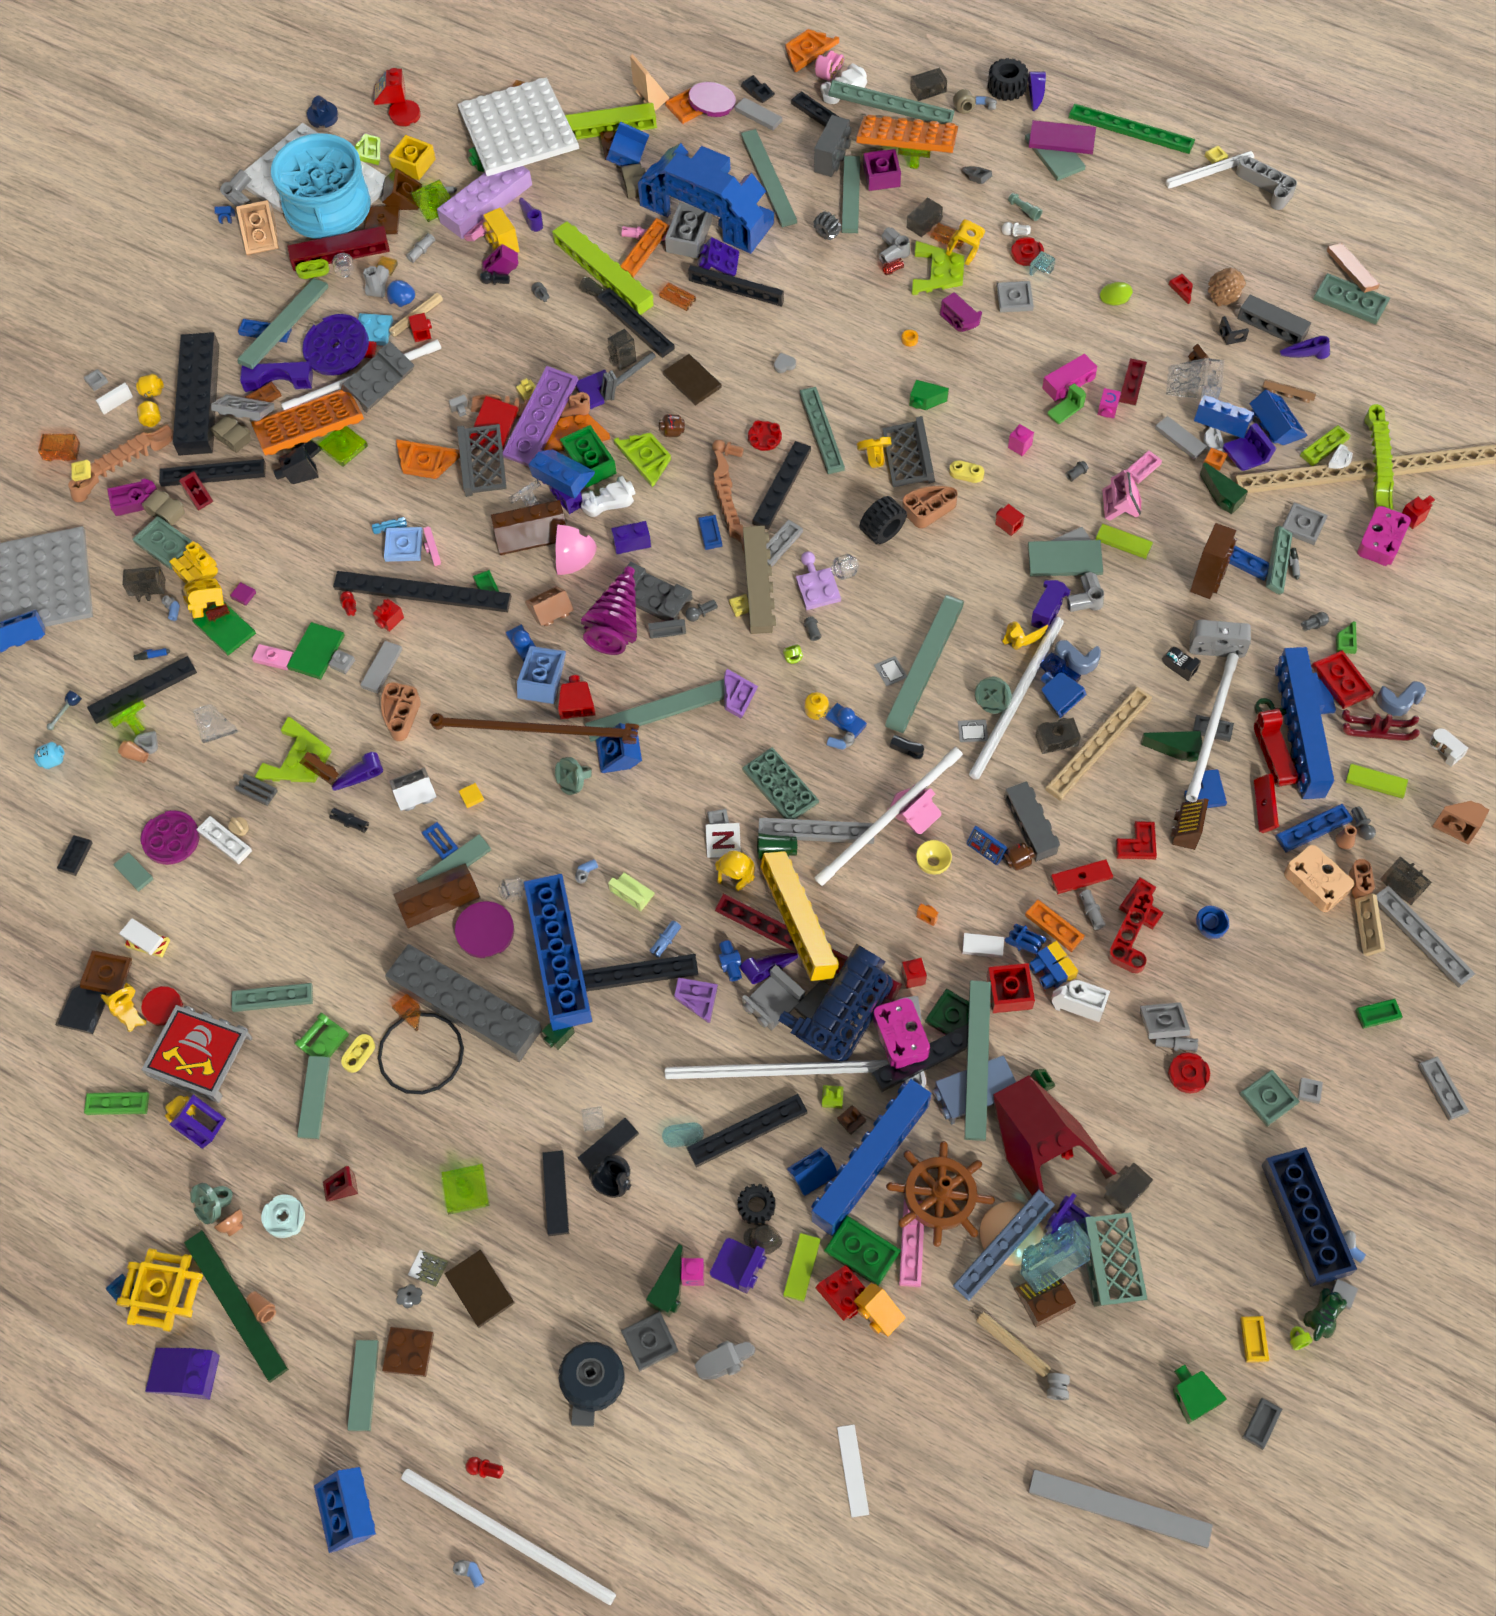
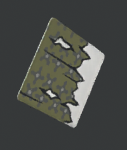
(428, 1268)

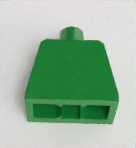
(1196, 1394)

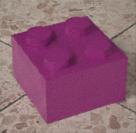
(882, 169)

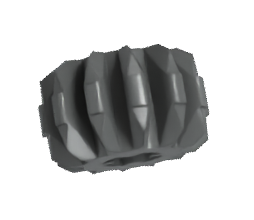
(827, 225)

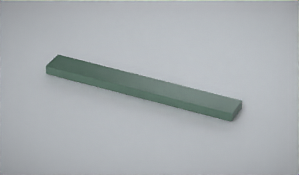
(890, 103)
(769, 178)
(282, 323)
(664, 707)
(977, 1061)

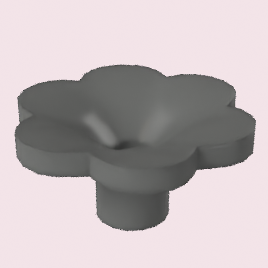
(409, 1296)

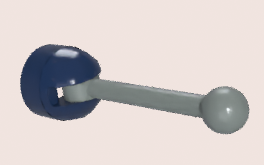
(71, 699)

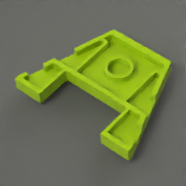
(945, 269)
(291, 768)

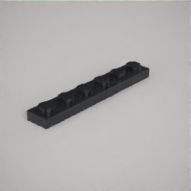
(736, 285)
(635, 322)
(214, 472)
(781, 485)
(141, 689)
(640, 972)
(939, 1051)
(747, 1130)

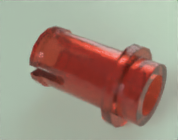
(889, 268)
(217, 612)

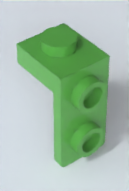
(1073, 403)

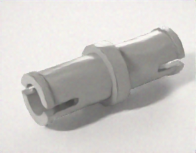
(420, 248)
(1092, 909)
(1178, 1043)

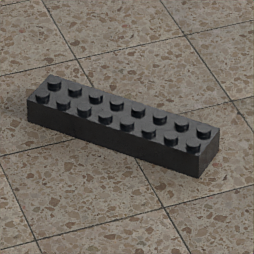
(196, 393)

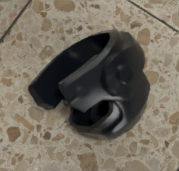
(611, 1176)

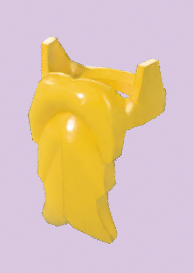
(1016, 636)
(122, 1007)

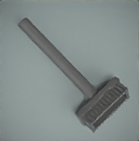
(610, 381)

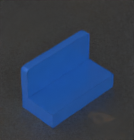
(1324, 697)
(813, 1171)

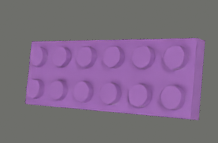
(540, 415)

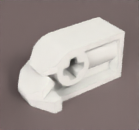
(1081, 999)

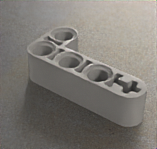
(1268, 179)

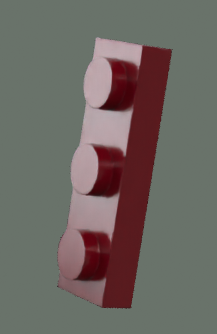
(1133, 381)

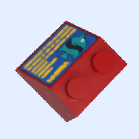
(390, 87)

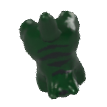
(1324, 1316)

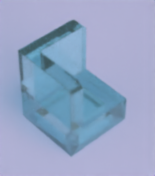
(1043, 263)

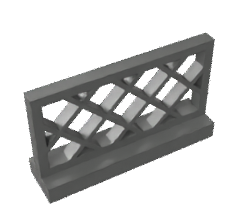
(923, 454)
(467, 464)

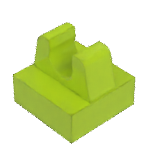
(832, 1096)

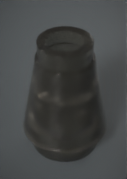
(590, 287)

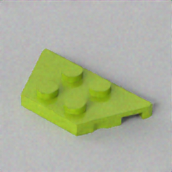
(645, 455)

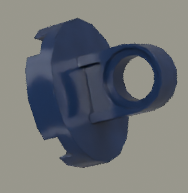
(322, 113)

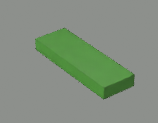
(116, 1103)

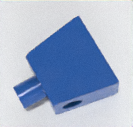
(1062, 692)

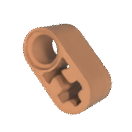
(1362, 879)

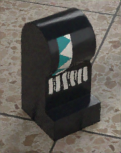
(1181, 663)

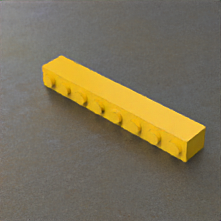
(799, 916)

